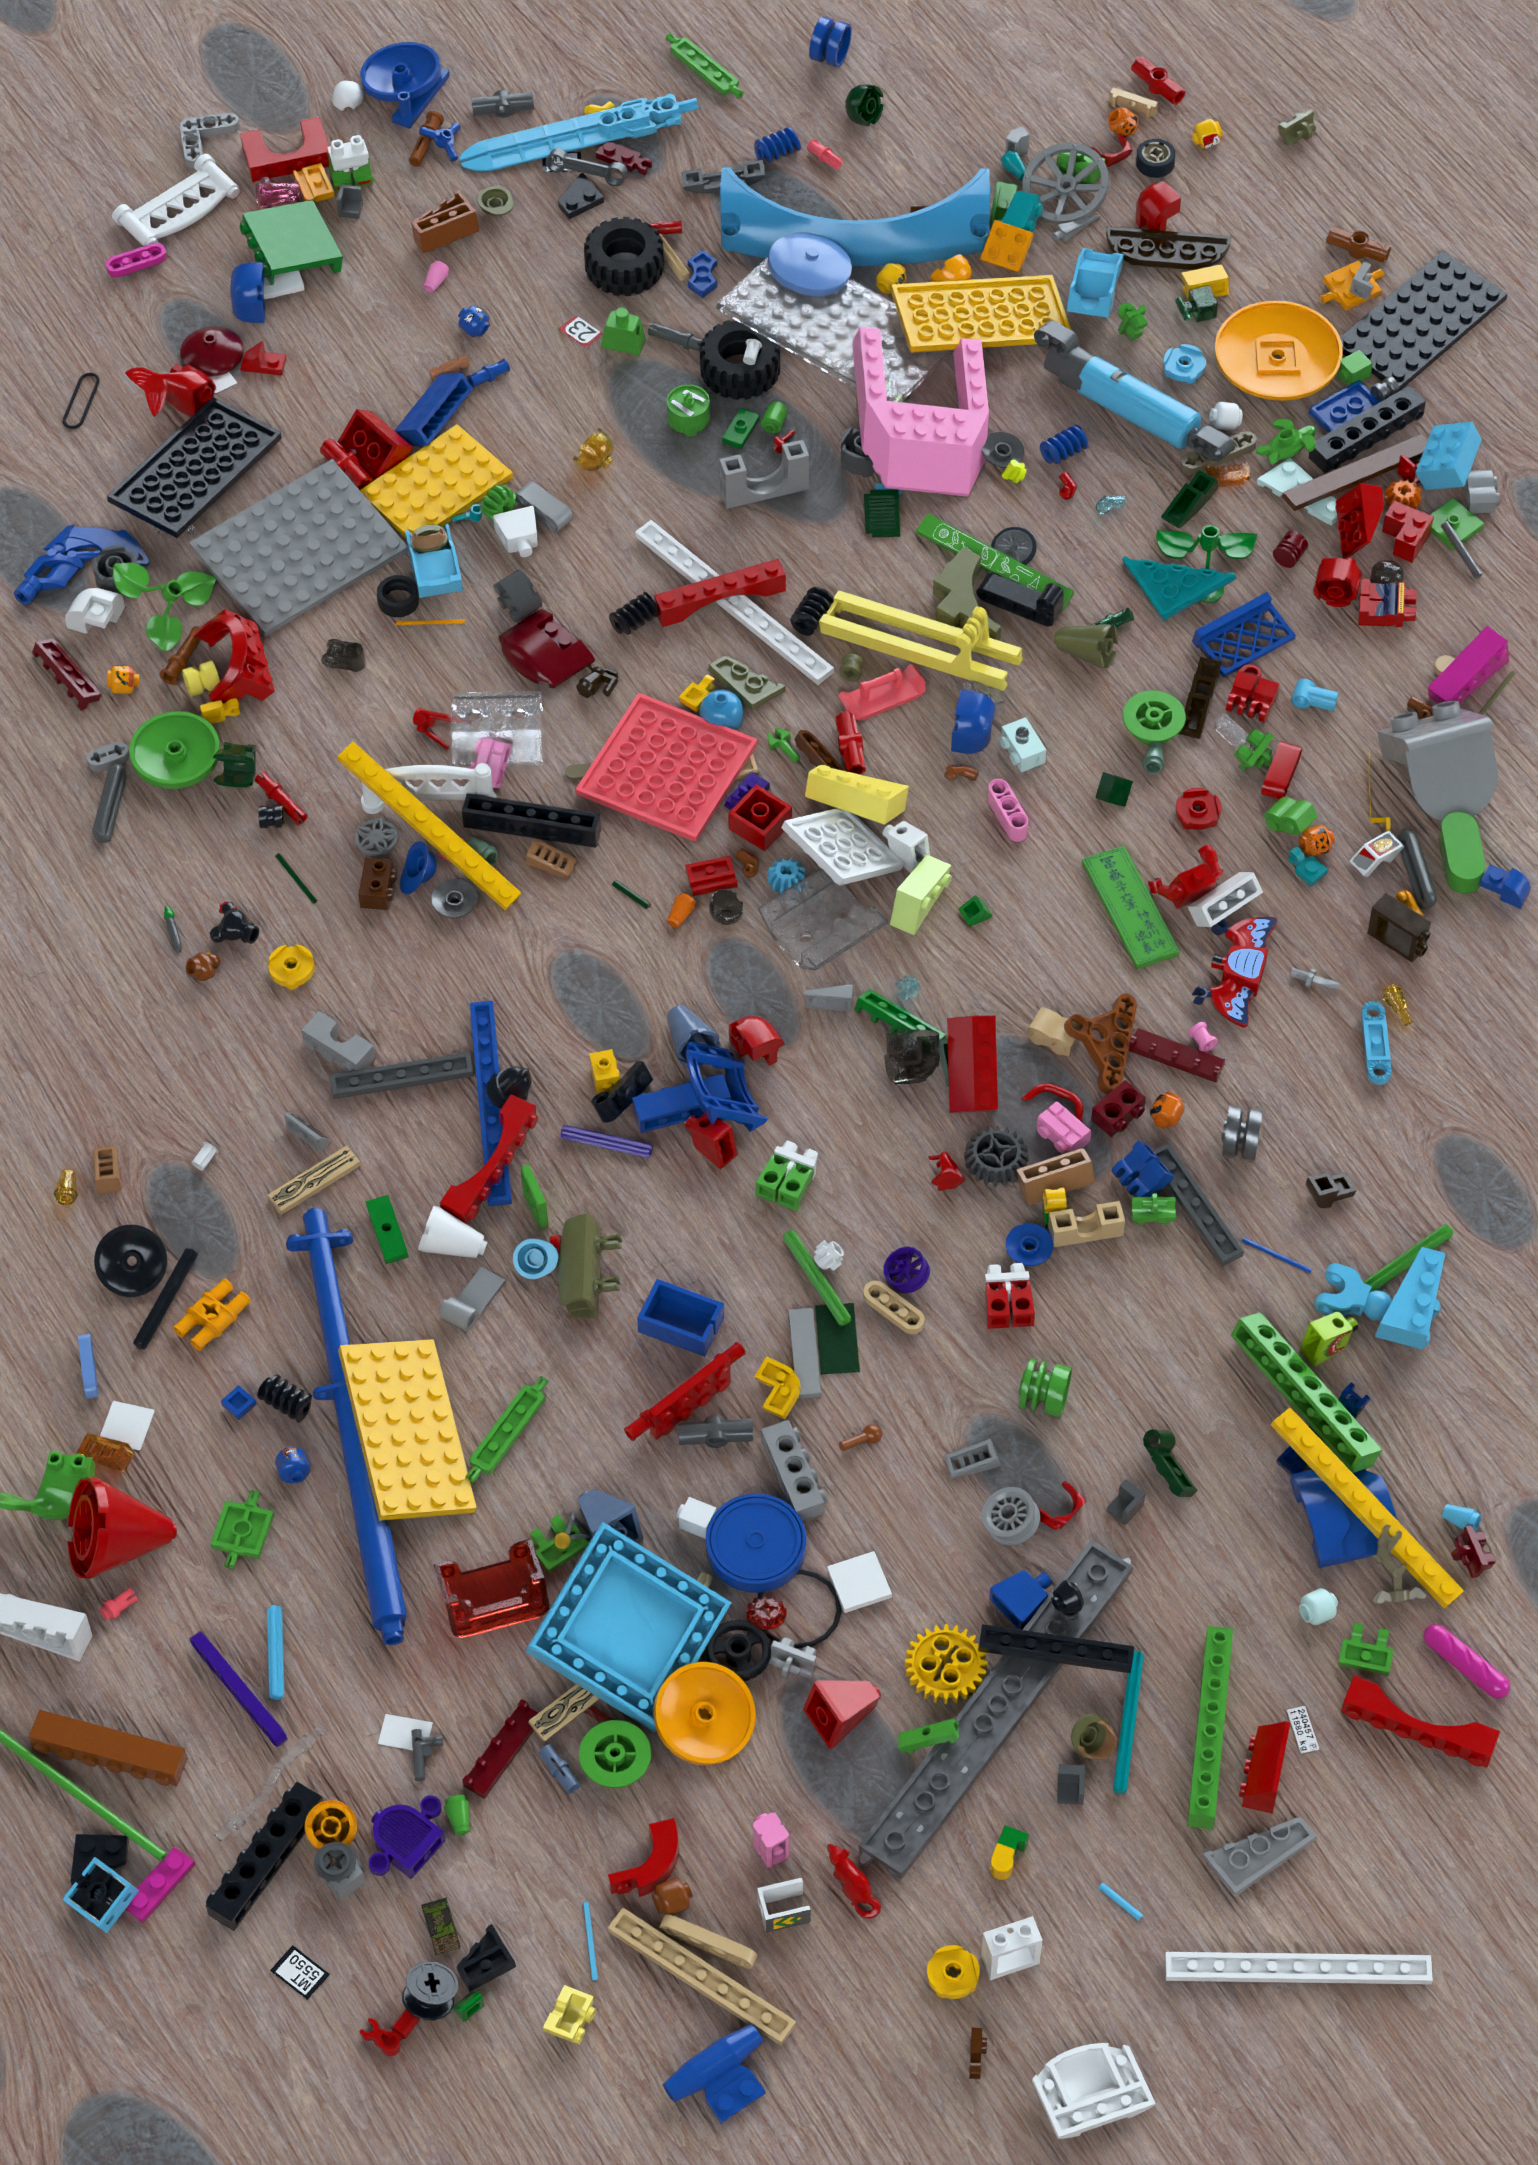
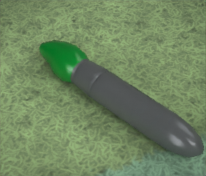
(172, 928)

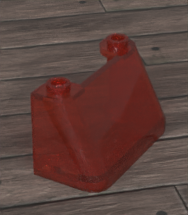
(493, 1593)

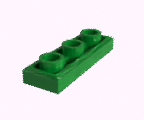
(387, 1229)

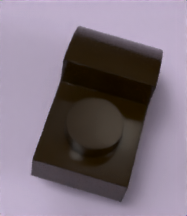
(1328, 1188)

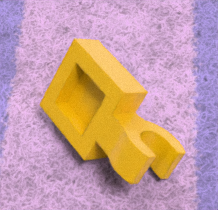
(694, 693)

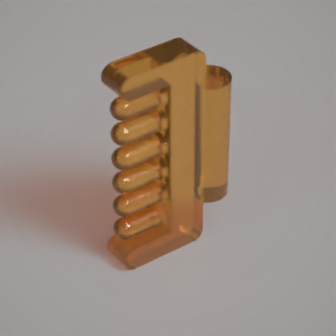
(1231, 477)

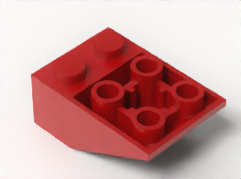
(1358, 517)

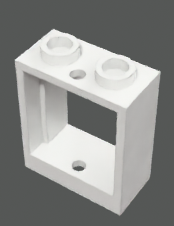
(1011, 1952)

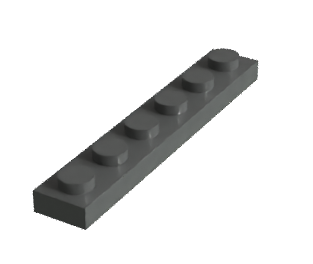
(401, 1075)
(1199, 1208)

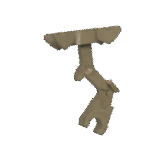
(1385, 1545)

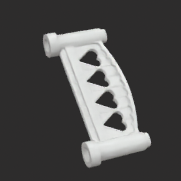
(207, 176)
(479, 784)

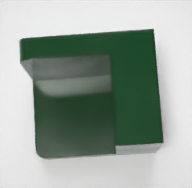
(1114, 789)

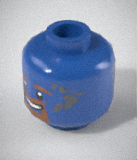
(292, 1465)

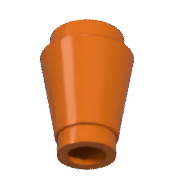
(681, 909)

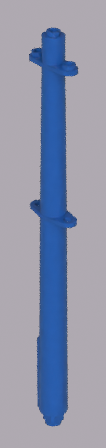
(373, 1536)

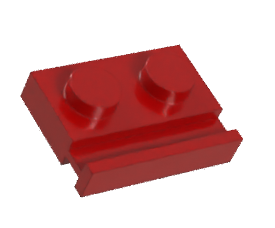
(711, 875)

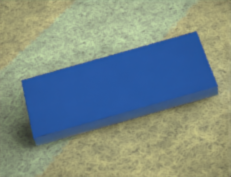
(434, 409)

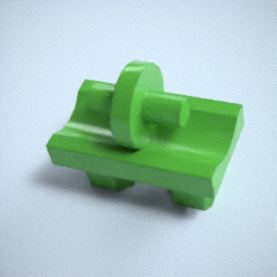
(1132, 320)
(1249, 757)
(1153, 1209)

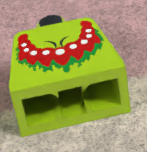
(1327, 1337)

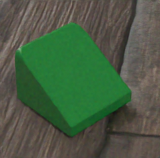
(975, 911)
(469, 2005)

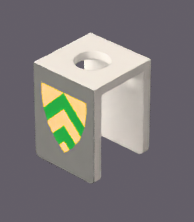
(787, 1918)

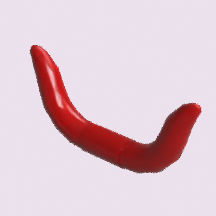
(1059, 1091)

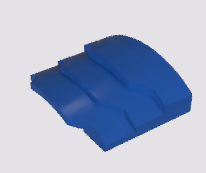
(1335, 1528)

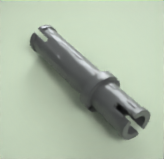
(687, 340)

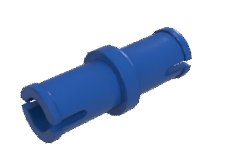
(488, 373)

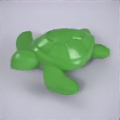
(1288, 441)

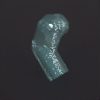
(1109, 502)

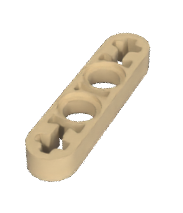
(708, 1941)

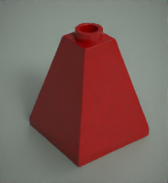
(839, 1707)

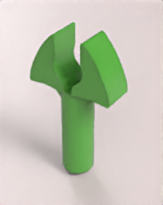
(786, 748)

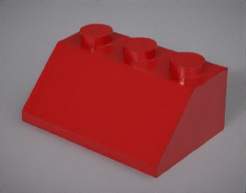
(373, 443)
(1264, 1767)

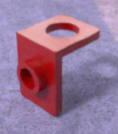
(1407, 469)

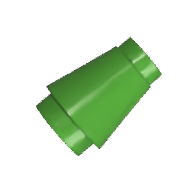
(458, 1813)

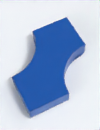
(702, 280)

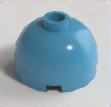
(722, 708)

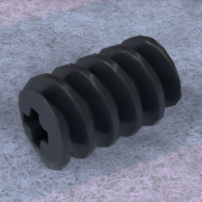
(811, 610)
(633, 612)
(285, 1398)

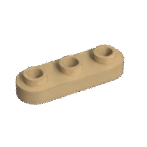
(889, 1299)

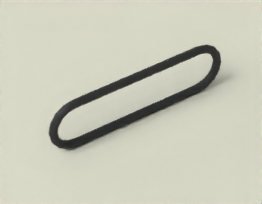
(88, 404)

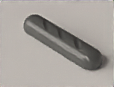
(109, 803)
(1417, 869)

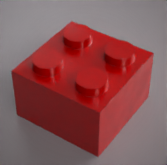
(759, 817)

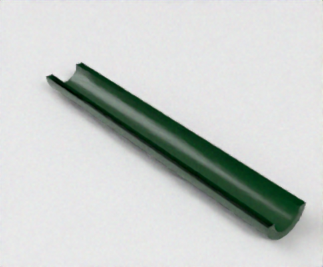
(631, 894)

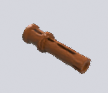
(433, 122)
(178, 661)

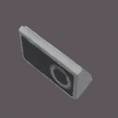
(306, 1132)

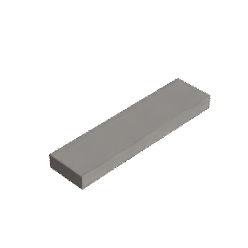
(805, 1351)

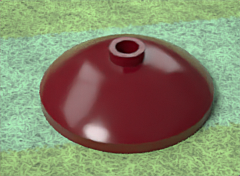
(212, 350)

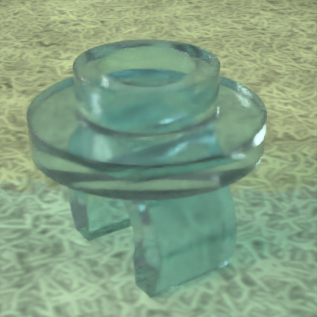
(911, 987)

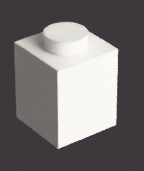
(695, 1517)

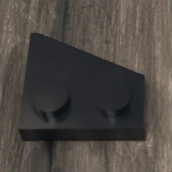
(485, 1961)

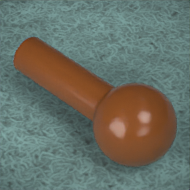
(870, 1434)

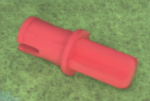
(824, 154)

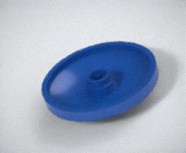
(400, 68)

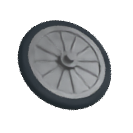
(1016, 543)

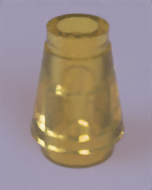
(66, 1188)

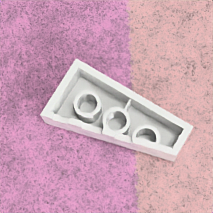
(45, 1626)

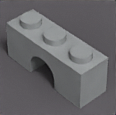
(350, 1055)

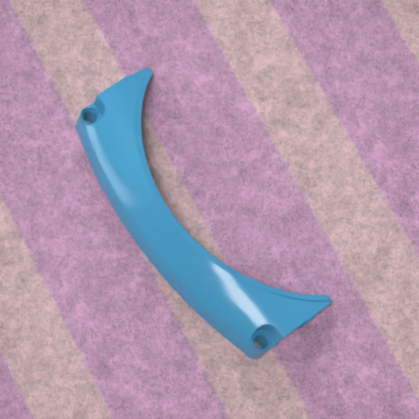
(933, 233)

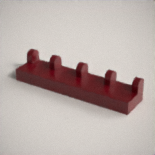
(66, 672)
(1176, 1055)
(500, 1751)

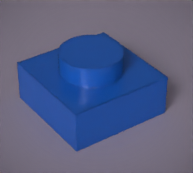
(238, 1402)

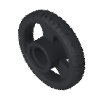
(740, 1660)

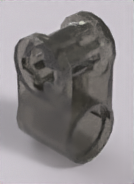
(345, 655)

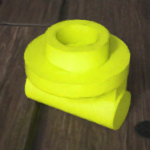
(1014, 471)

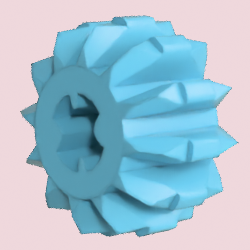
(785, 874)

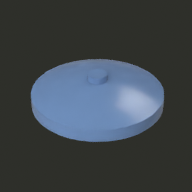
(809, 264)

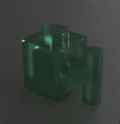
(1200, 303)

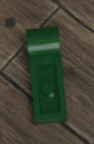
(1166, 1463)

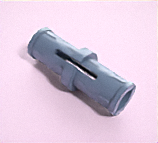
(568, 1781)

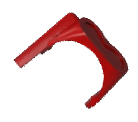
(1111, 159)
(1060, 1522)

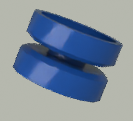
(830, 41)

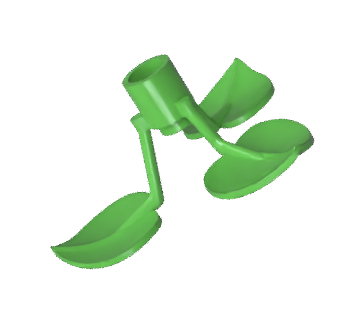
(163, 630)

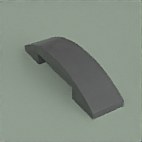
(710, 183)

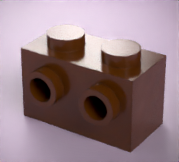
(376, 883)

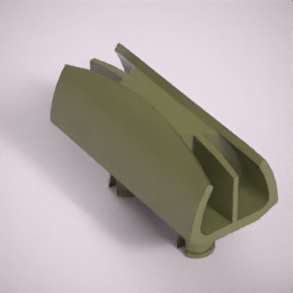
(580, 1266)

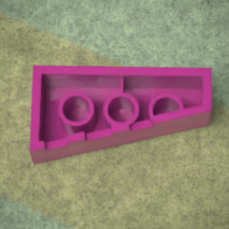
(1470, 668)

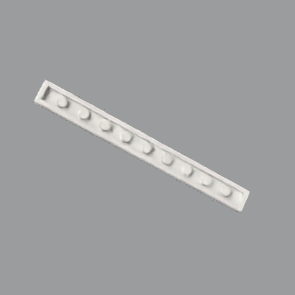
(1298, 1968)

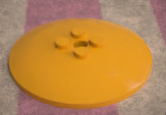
(1283, 328)

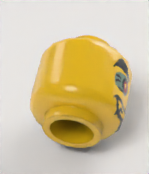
(890, 275)

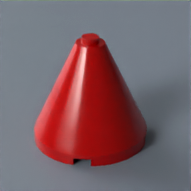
(112, 1528)

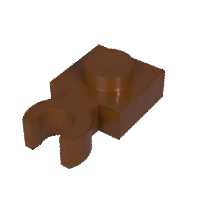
(978, 2047)

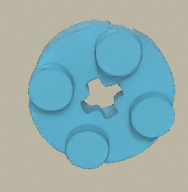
(1184, 373)

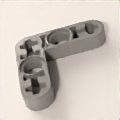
(195, 133)

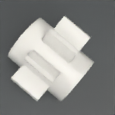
(828, 1255)

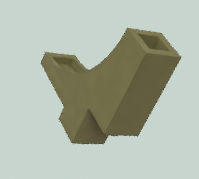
(955, 589)

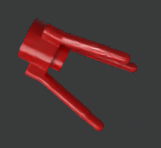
(426, 719)

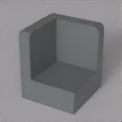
(349, 201)
(1127, 1502)
(1071, 1784)

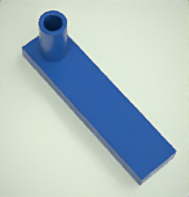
(411, 109)

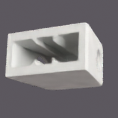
(517, 530)
(907, 843)

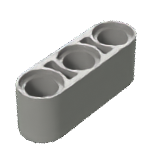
(546, 507)

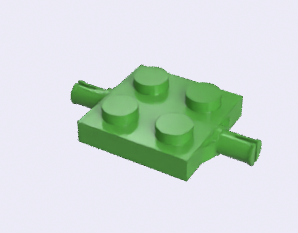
(242, 1529)

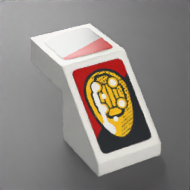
(1372, 853)

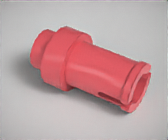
(112, 1608)

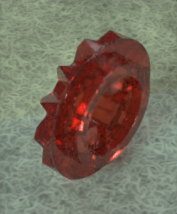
(758, 1617)

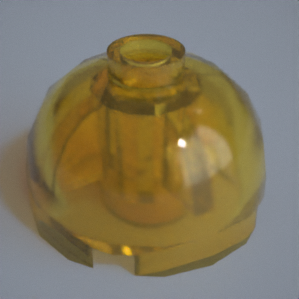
(595, 452)

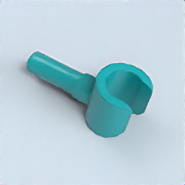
(474, 514)

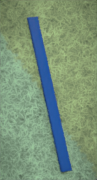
(1277, 1255)

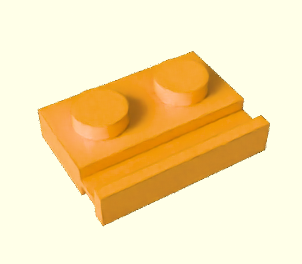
(314, 183)

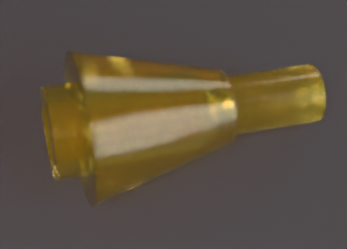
(1394, 997)

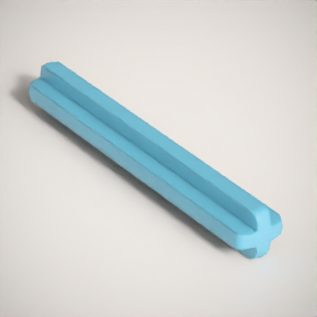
(275, 1652)

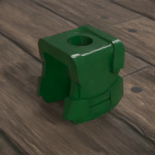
(235, 774)

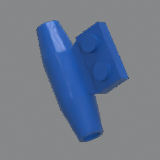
(718, 2071)

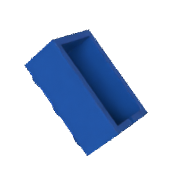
(680, 1317)

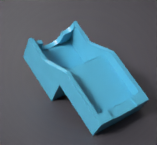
(1094, 283)
(436, 570)

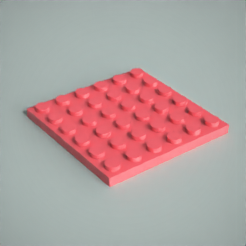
(666, 767)

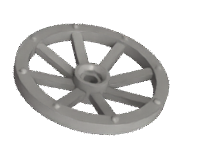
(1066, 180)

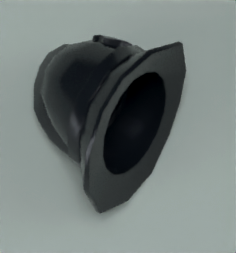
(509, 1082)

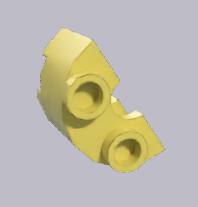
(570, 2015)

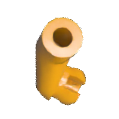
(1407, 899)

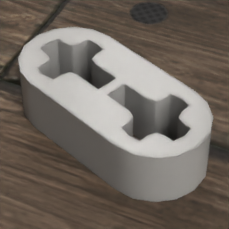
(108, 756)

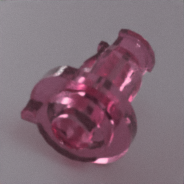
(272, 193)

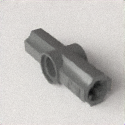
(502, 103)
(715, 1431)

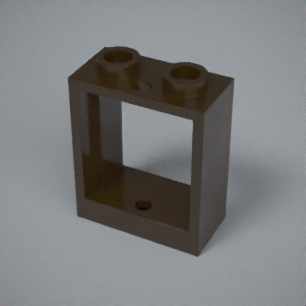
(1385, 924)

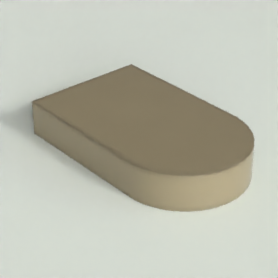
(577, 771)

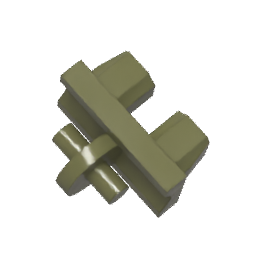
(1298, 128)

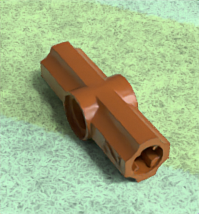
(1358, 244)

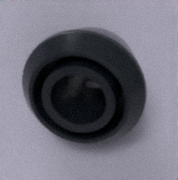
(1067, 1597)

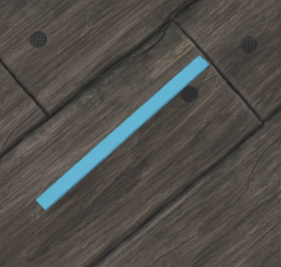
(590, 1941)

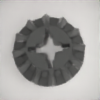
(336, 1851)

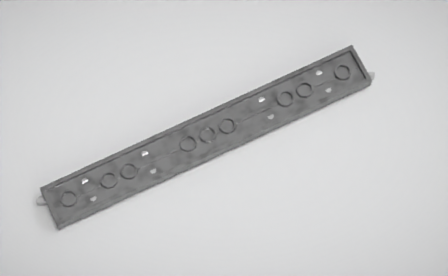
(987, 1721)

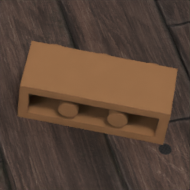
(1067, 1170)

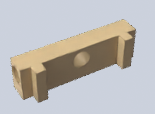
(1133, 102)

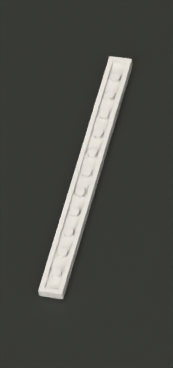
(738, 606)

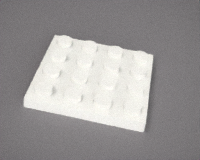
(842, 846)

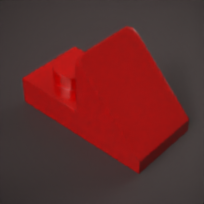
(263, 362)

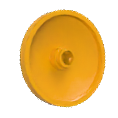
(704, 1713)

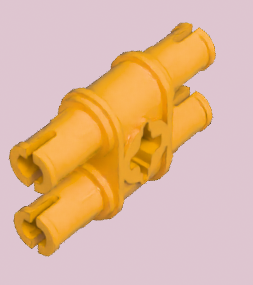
(218, 1316)

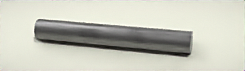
(1460, 548)

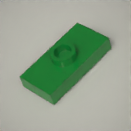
(740, 428)

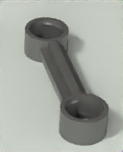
(586, 167)

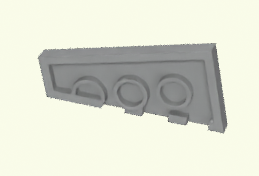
(1251, 1859)

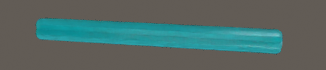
(1128, 1724)

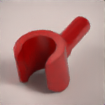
(779, 441)

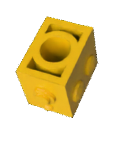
(604, 1070)

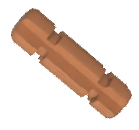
(450, 367)

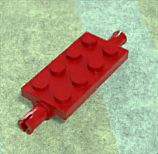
(687, 1397)

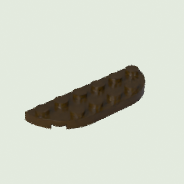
(1167, 248)

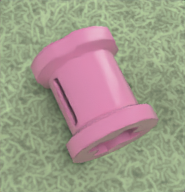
(1203, 1037)

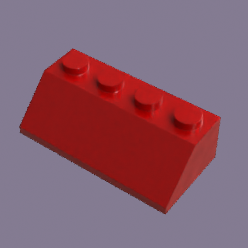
(972, 1064)

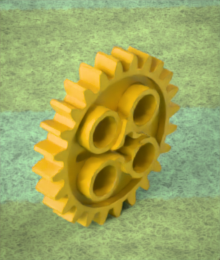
(925, 1653)

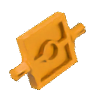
(1340, 283)

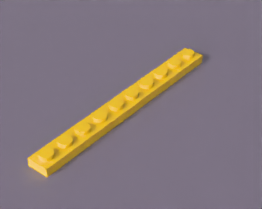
(429, 826)
(1366, 1506)

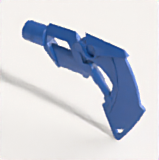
(66, 561)

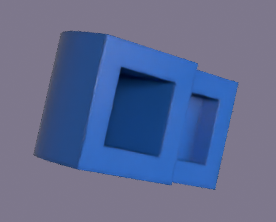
(1510, 885)

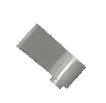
(472, 1301)

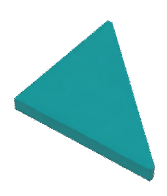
(1175, 585)

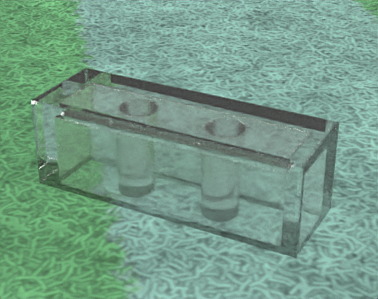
(1231, 731)

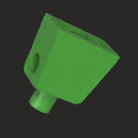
(623, 332)

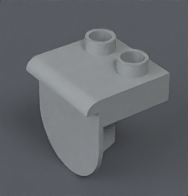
(1446, 758)

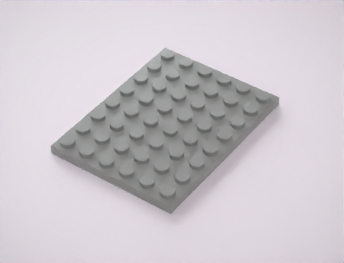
(298, 547)

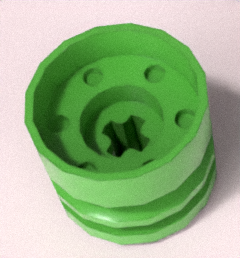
(1045, 1387)

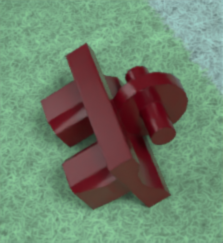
(1470, 1551)

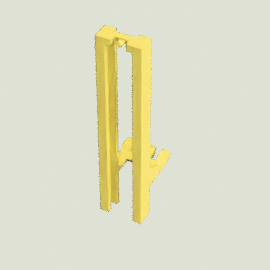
(971, 638)

